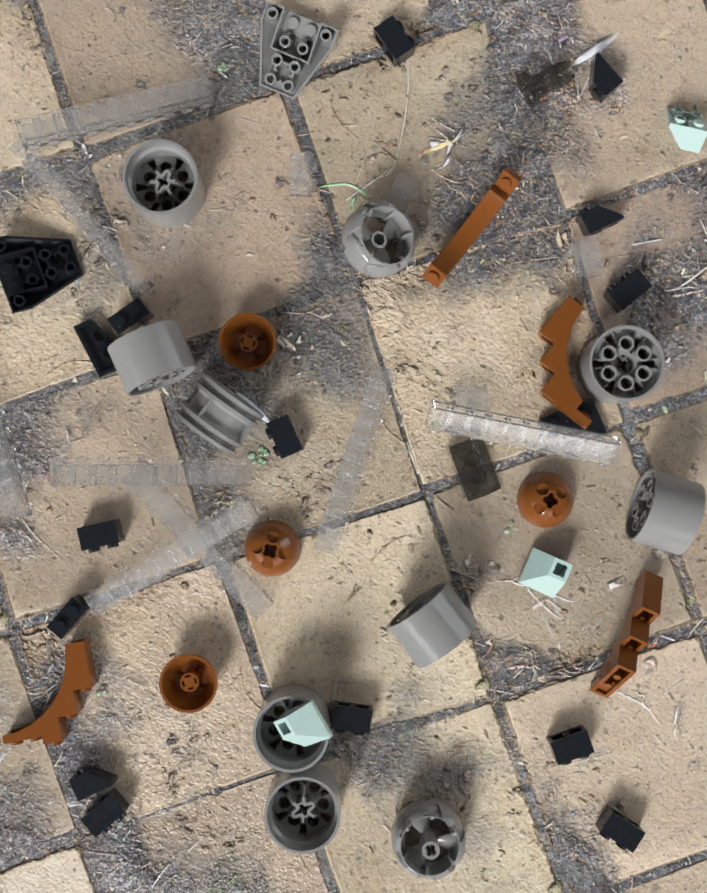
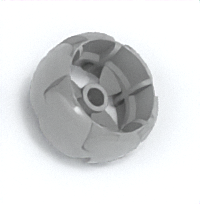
(361, 243)
(423, 857)

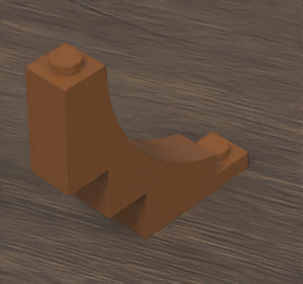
(472, 228)
(560, 388)
(634, 636)

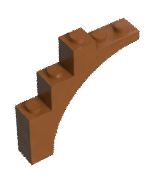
(78, 677)

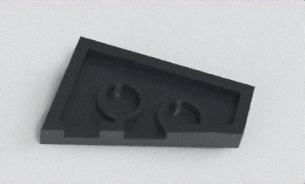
(96, 343)
(589, 407)

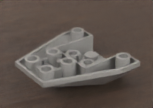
(291, 49)

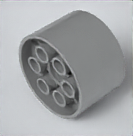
(138, 171)
(151, 357)
(595, 382)
(665, 512)
(432, 624)
(284, 756)
(287, 831)

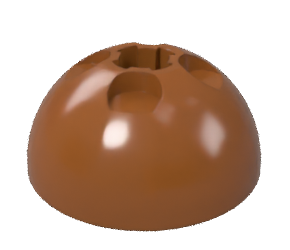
(242, 332)
(535, 497)
(280, 541)
(183, 692)

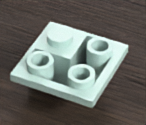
(687, 128)
(544, 572)
(303, 725)

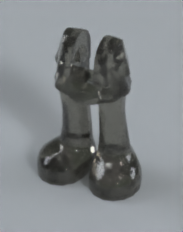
(526, 82)

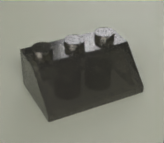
(473, 468)

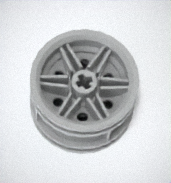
(218, 414)

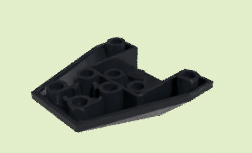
(35, 269)

